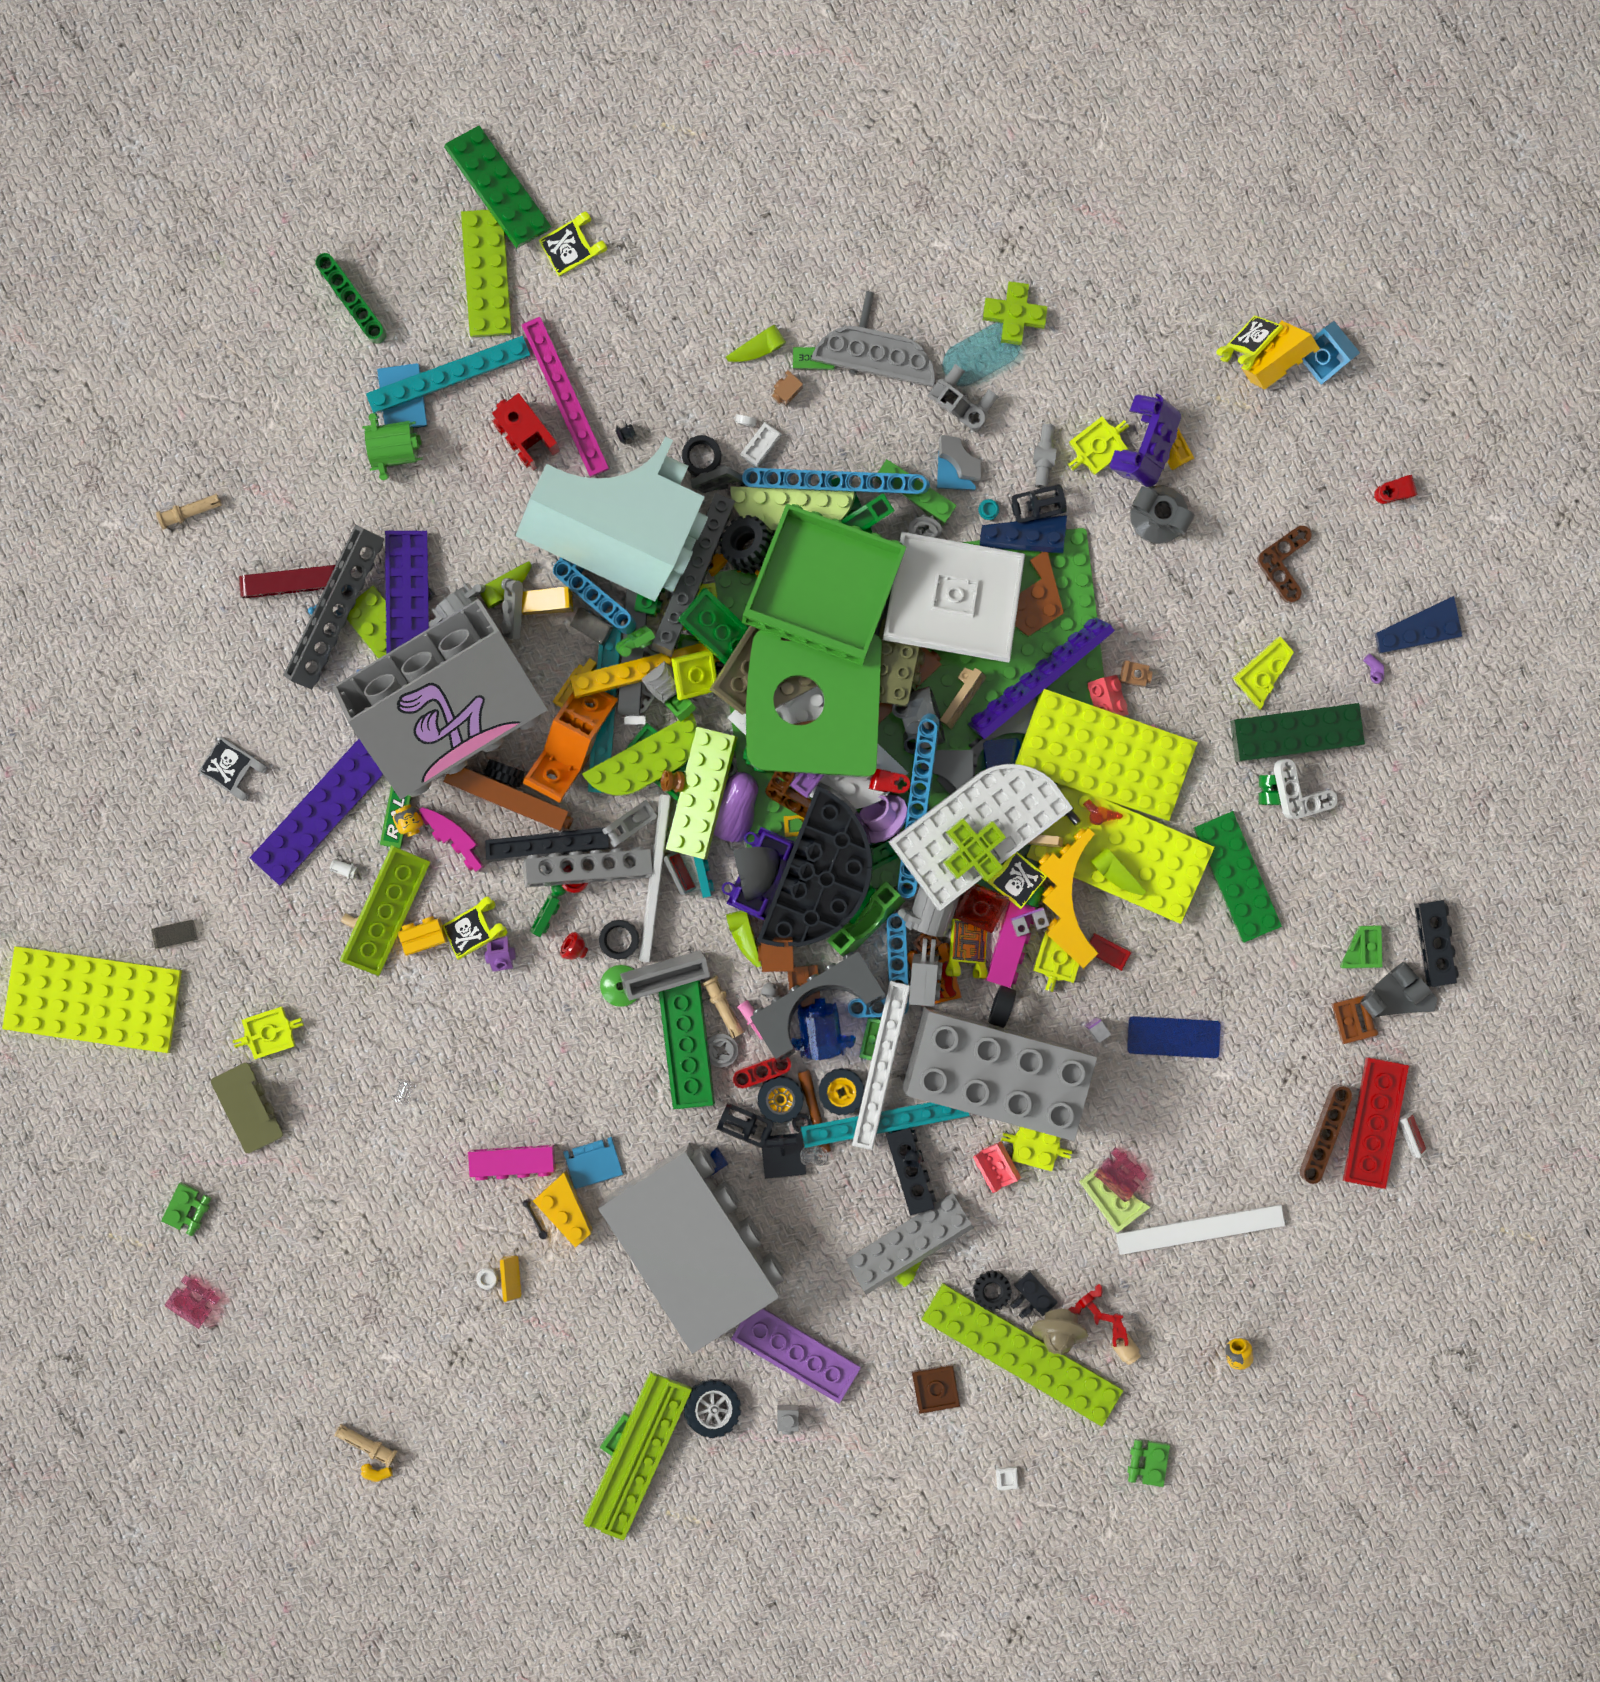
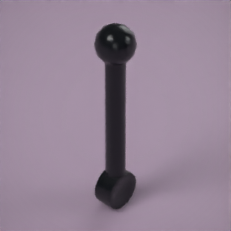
(542, 1234)

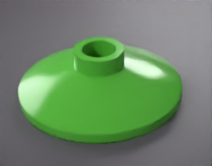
(609, 989)

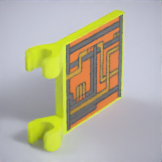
(967, 946)

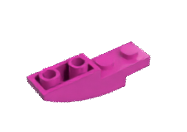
(448, 830)

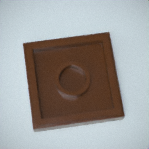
(936, 1388)

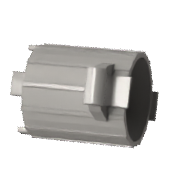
(456, 601)
(927, 918)

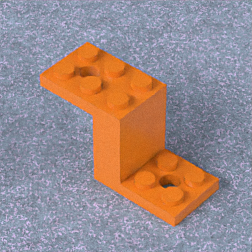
(569, 744)

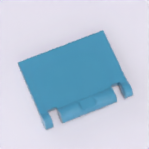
(593, 1163)

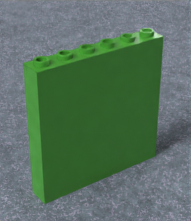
(824, 584)

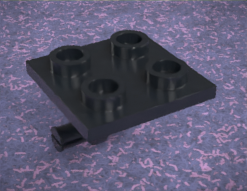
(782, 1156)

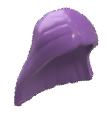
(737, 808)

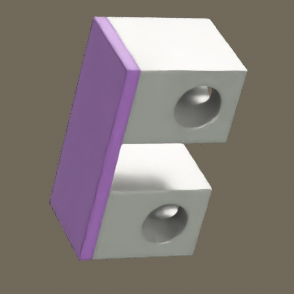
(1020, 920)
(1097, 1030)

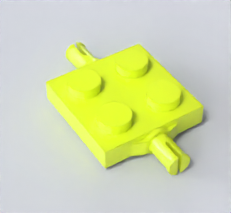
(1097, 445)
(1054, 963)
(268, 1032)
(1035, 1148)

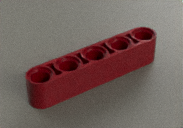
(285, 581)

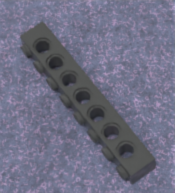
(694, 574)
(330, 597)

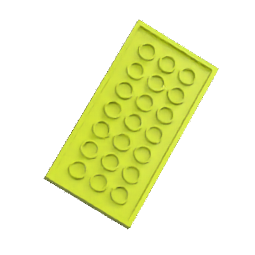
(1106, 754)
(1156, 856)
(92, 999)

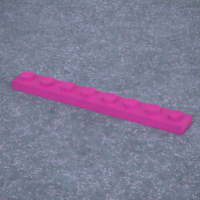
(565, 397)

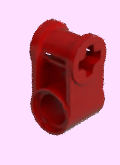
(1398, 490)
(885, 781)

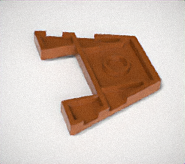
(1041, 601)

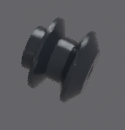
(625, 433)

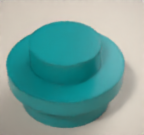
(988, 509)

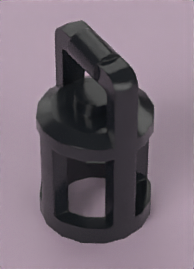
(1034, 504)
(749, 1126)

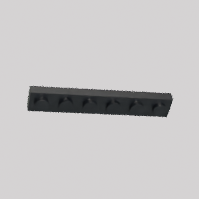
(546, 844)

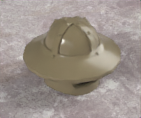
(1060, 1331)

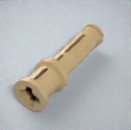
(178, 513)
(718, 997)
(374, 1449)

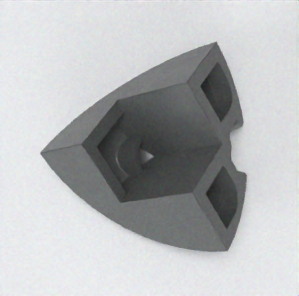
(756, 869)

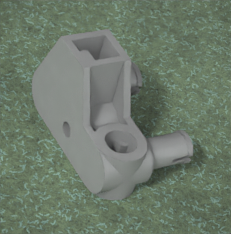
(962, 406)

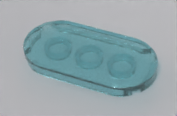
(980, 355)

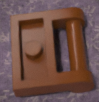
(1348, 1020)

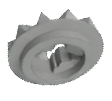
(934, 529)
(731, 1048)

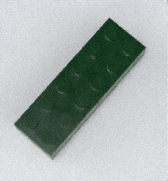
(1297, 732)

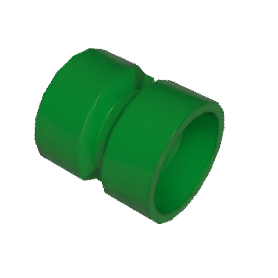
(1266, 796)

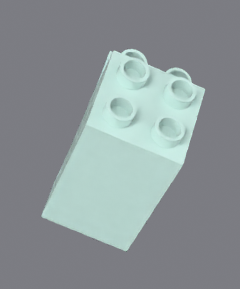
(619, 527)

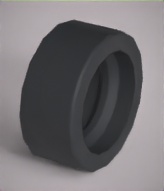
(701, 439)
(634, 939)
(1002, 1006)

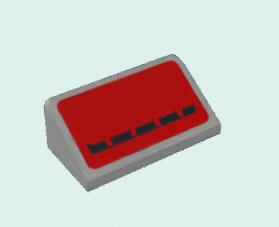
(679, 873)

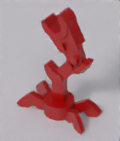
(1119, 1330)

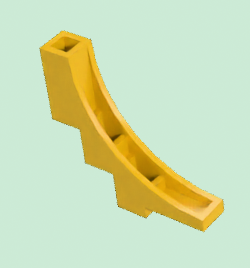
(1060, 871)

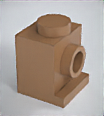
(786, 389)
(1127, 674)

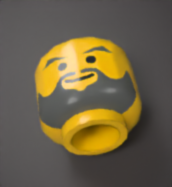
(408, 820)
(1239, 1353)

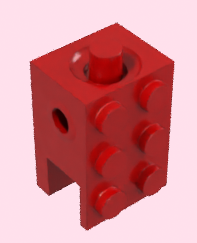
(522, 428)

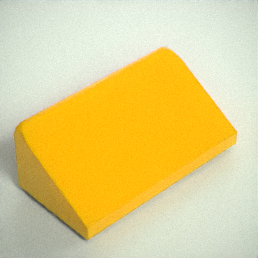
(1179, 452)
(510, 1278)

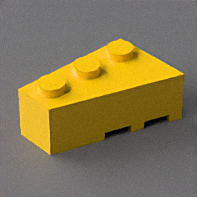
(1280, 354)
(564, 1209)

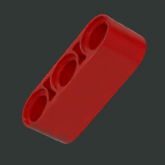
(754, 1078)

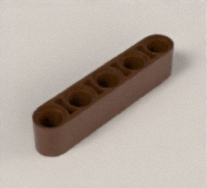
(1317, 1141)

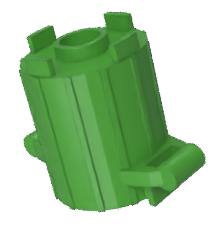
(390, 444)

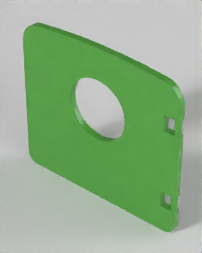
(845, 732)

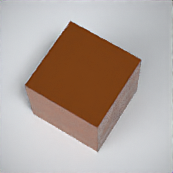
(776, 958)

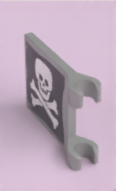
(228, 766)

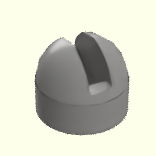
(769, 990)

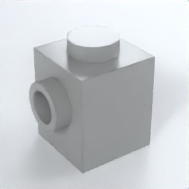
(788, 1419)

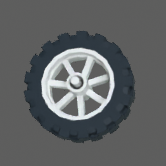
(732, 1412)

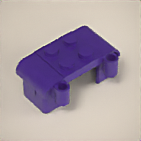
(1156, 445)
(760, 906)

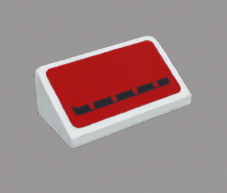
(1412, 1135)

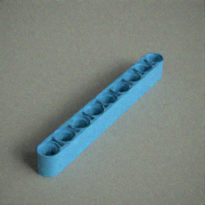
(825, 480)
(917, 795)

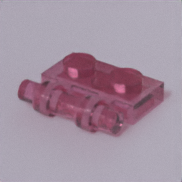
(1116, 1179)
(187, 1306)

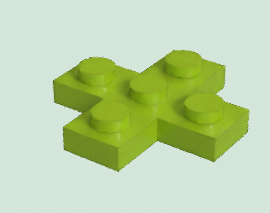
(1014, 313)
(974, 849)

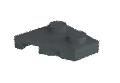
(716, 479)

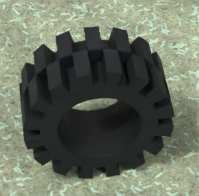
(504, 773)
(983, 1281)

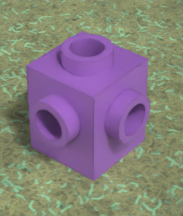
(500, 954)

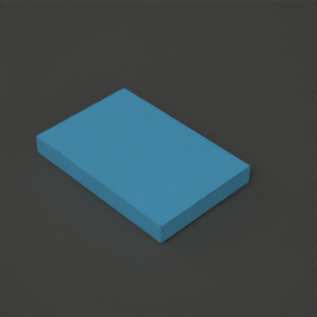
(409, 411)

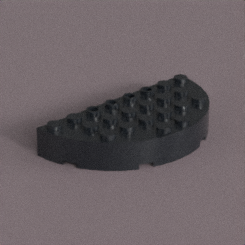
(823, 875)

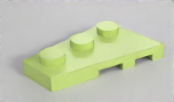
(1113, 1208)

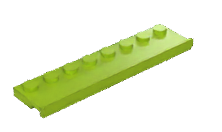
(637, 1455)

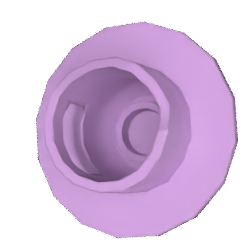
(884, 817)

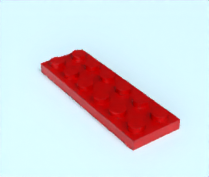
(1375, 1123)

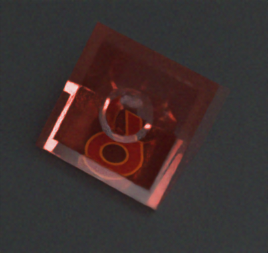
(981, 907)

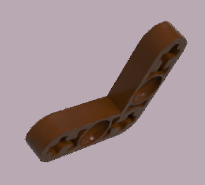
(1277, 557)
(782, 793)

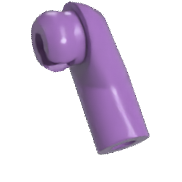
(1376, 668)

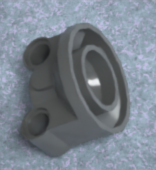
(1151, 527)
(920, 703)

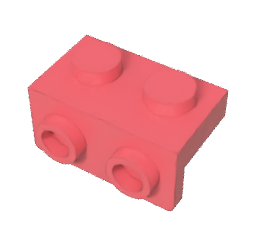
(1107, 695)
(996, 1166)

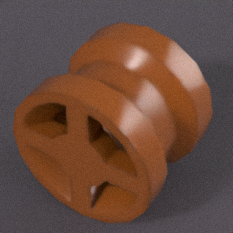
(672, 781)

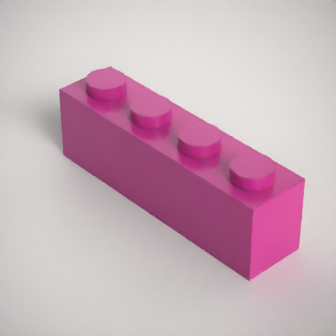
(1009, 948)
(511, 1161)

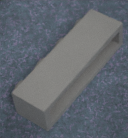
(664, 975)

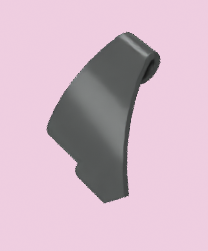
(1399, 993)

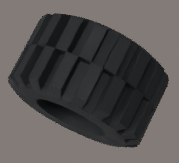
(738, 535)

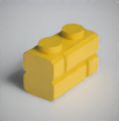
(422, 936)

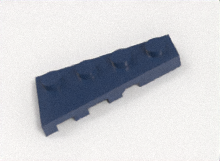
(1035, 535)
(1426, 627)

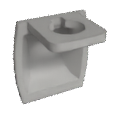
(661, 682)

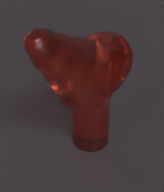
(1100, 814)

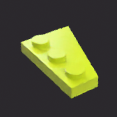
(1262, 672)

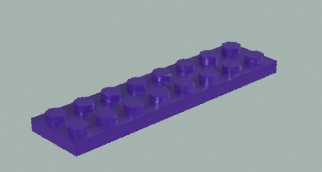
(406, 586)
(1037, 680)
(317, 814)

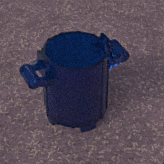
(821, 1032)

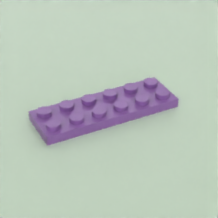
(797, 1354)

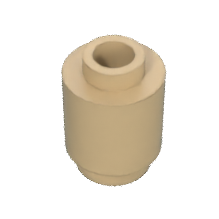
(1127, 1353)

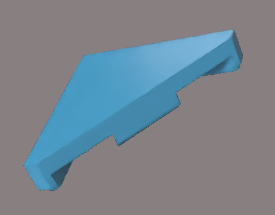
(948, 478)

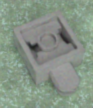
(924, 977)

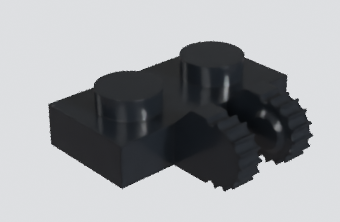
(1035, 1294)

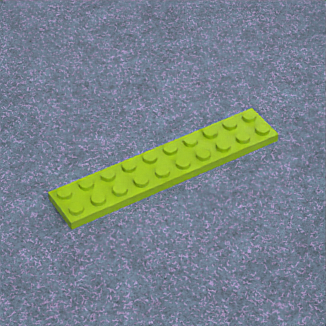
(1021, 1354)

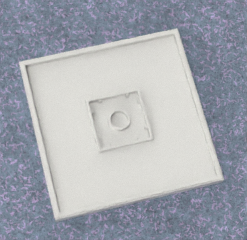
(955, 597)

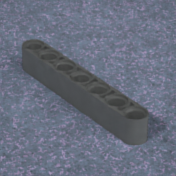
(630, 695)

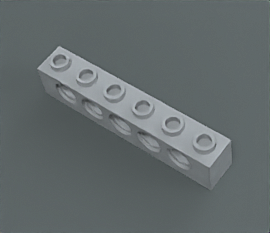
(535, 878)

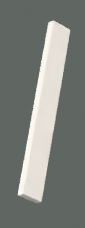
(654, 880)
(881, 1065)
(1200, 1229)

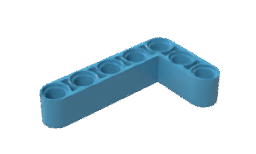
(586, 592)
(893, 975)

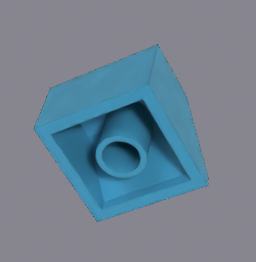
(1334, 353)

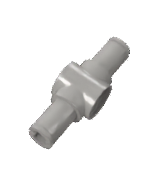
(1044, 456)

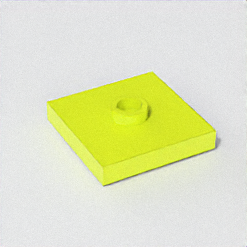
(694, 674)

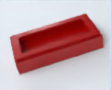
(1110, 952)

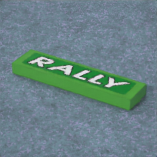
(390, 834)

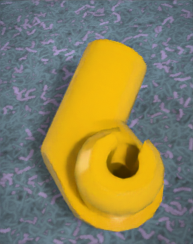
(374, 1475)

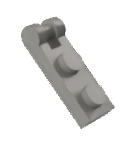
(512, 608)
(630, 822)

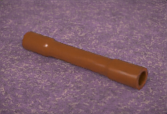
(808, 1089)

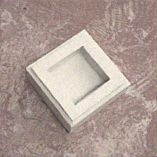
(630, 719)
(1007, 1478)

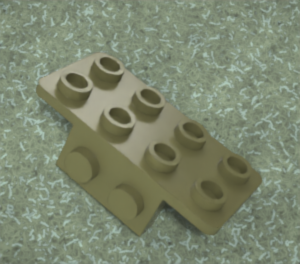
(898, 670)
(247, 1107)

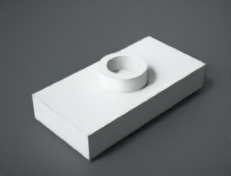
(760, 445)

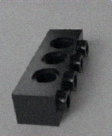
(1430, 955)
(915, 1203)

